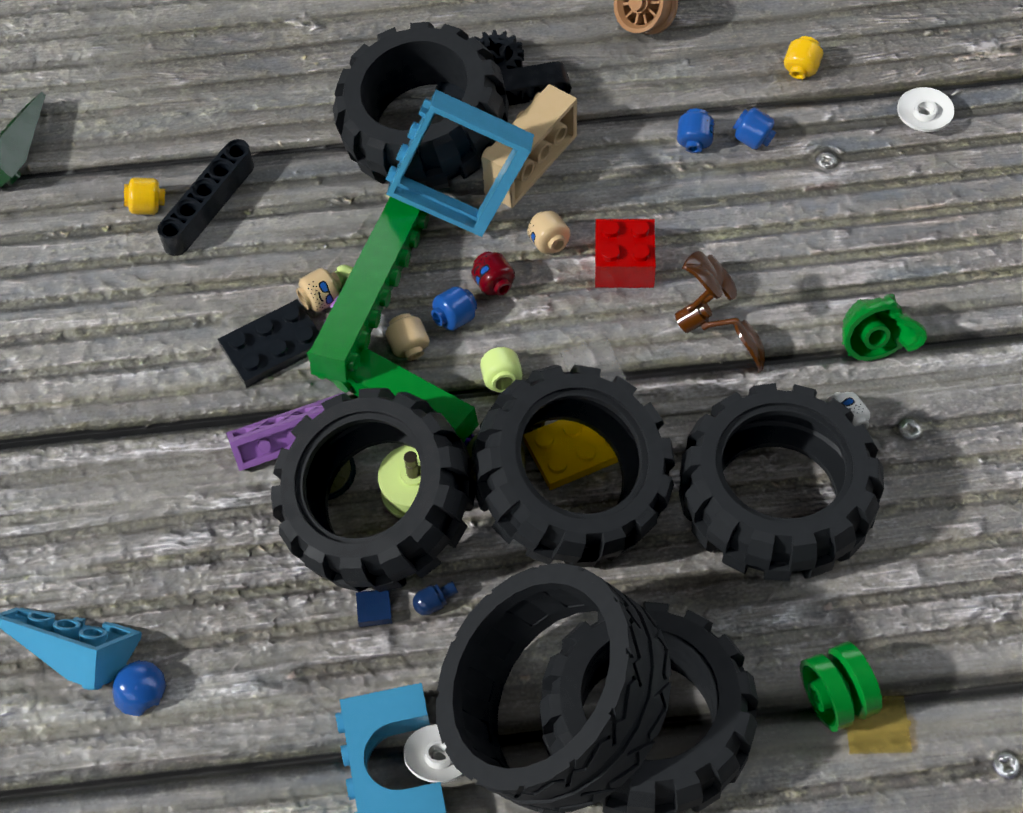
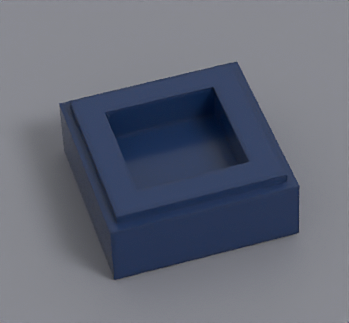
(373, 608)

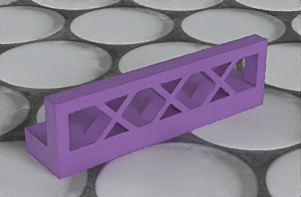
(265, 438)

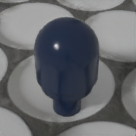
(433, 598)

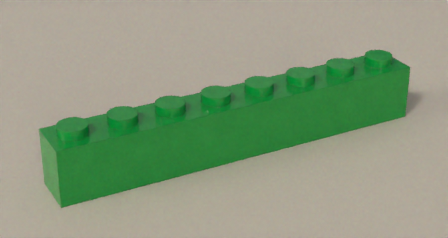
(367, 291)

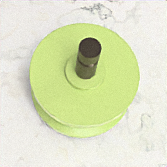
(399, 479)

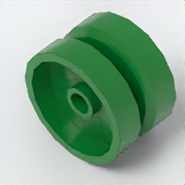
(841, 686)

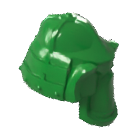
(880, 328)

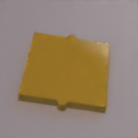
(881, 732)

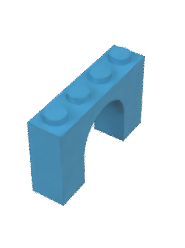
(366, 723)

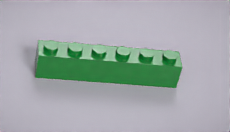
(379, 372)

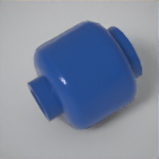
(754, 128)
(695, 130)
(454, 308)

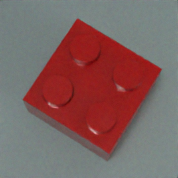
(625, 253)

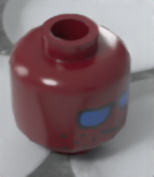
(493, 273)

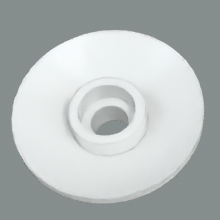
(925, 109)
(427, 756)

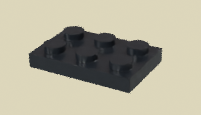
(270, 343)

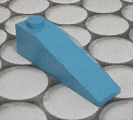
(70, 647)

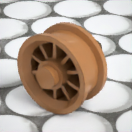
(645, 15)

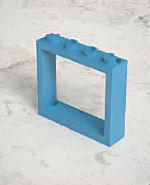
(442, 205)

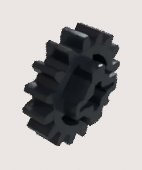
(505, 50)

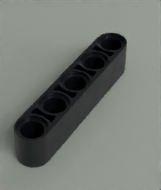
(522, 82)
(205, 197)

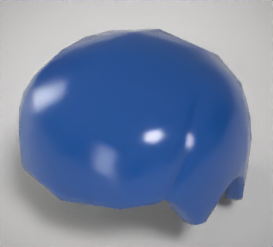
(138, 687)

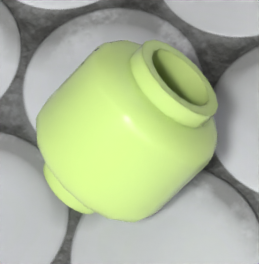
(500, 368)

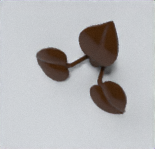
(716, 282)

